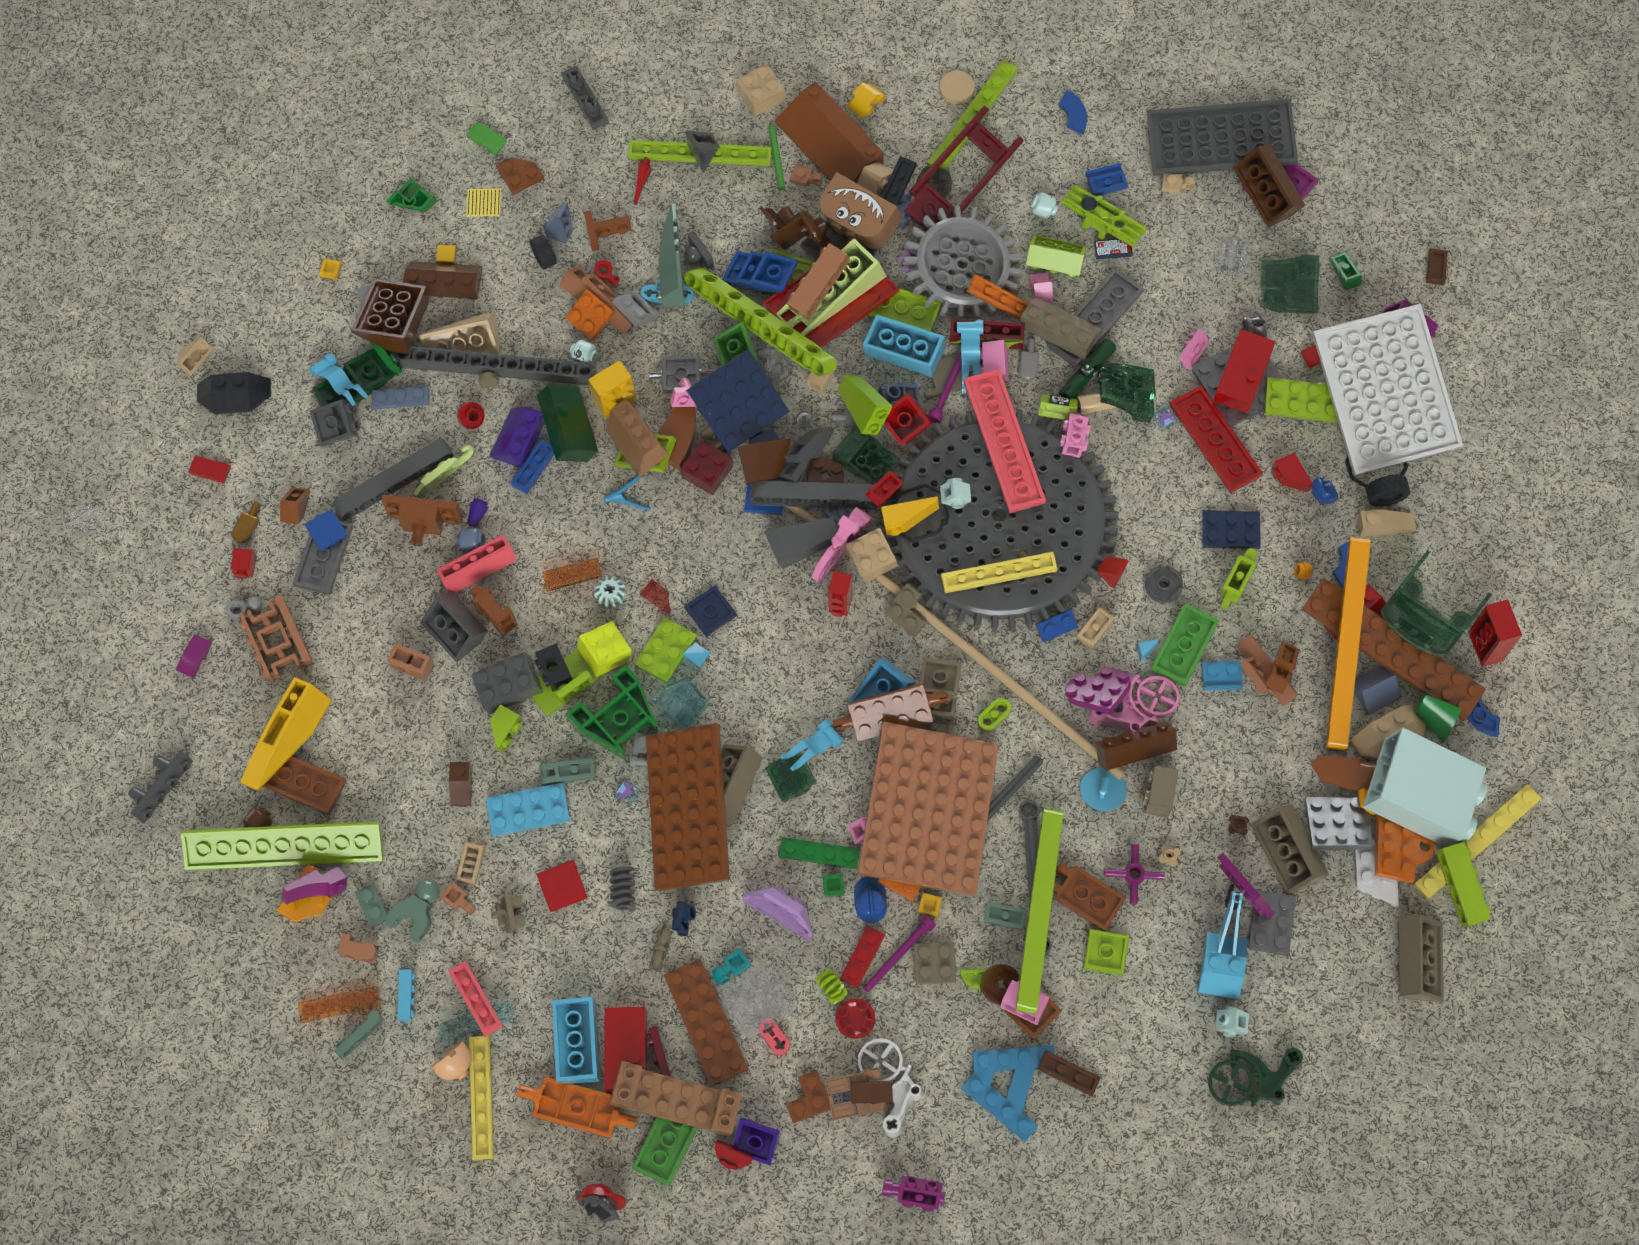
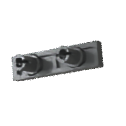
(584, 97)
(166, 781)

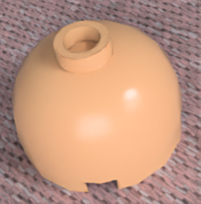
(453, 1063)

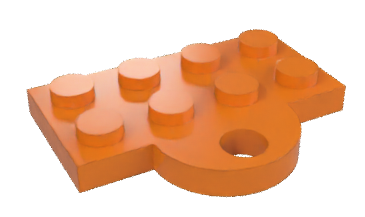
(1398, 851)

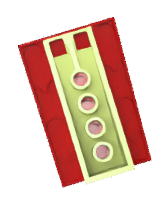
(852, 297)

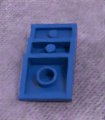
(760, 271)

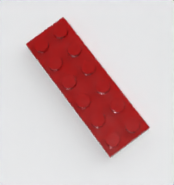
(1216, 439)

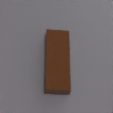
(1068, 1073)

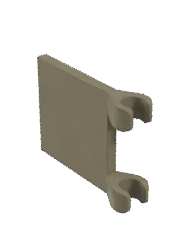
(941, 376)

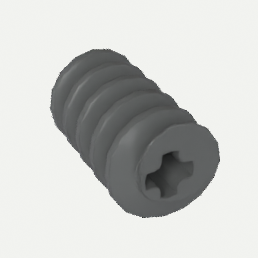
(620, 888)

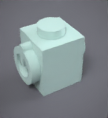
(955, 493)

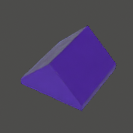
(757, 1140)

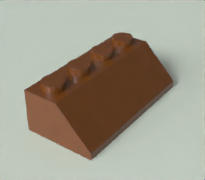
(1268, 185)
(445, 279)

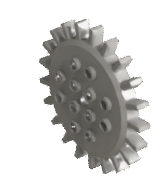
(939, 238)

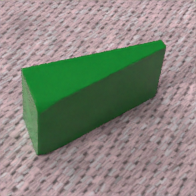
(1346, 271)

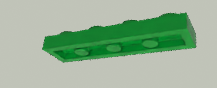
(819, 853)

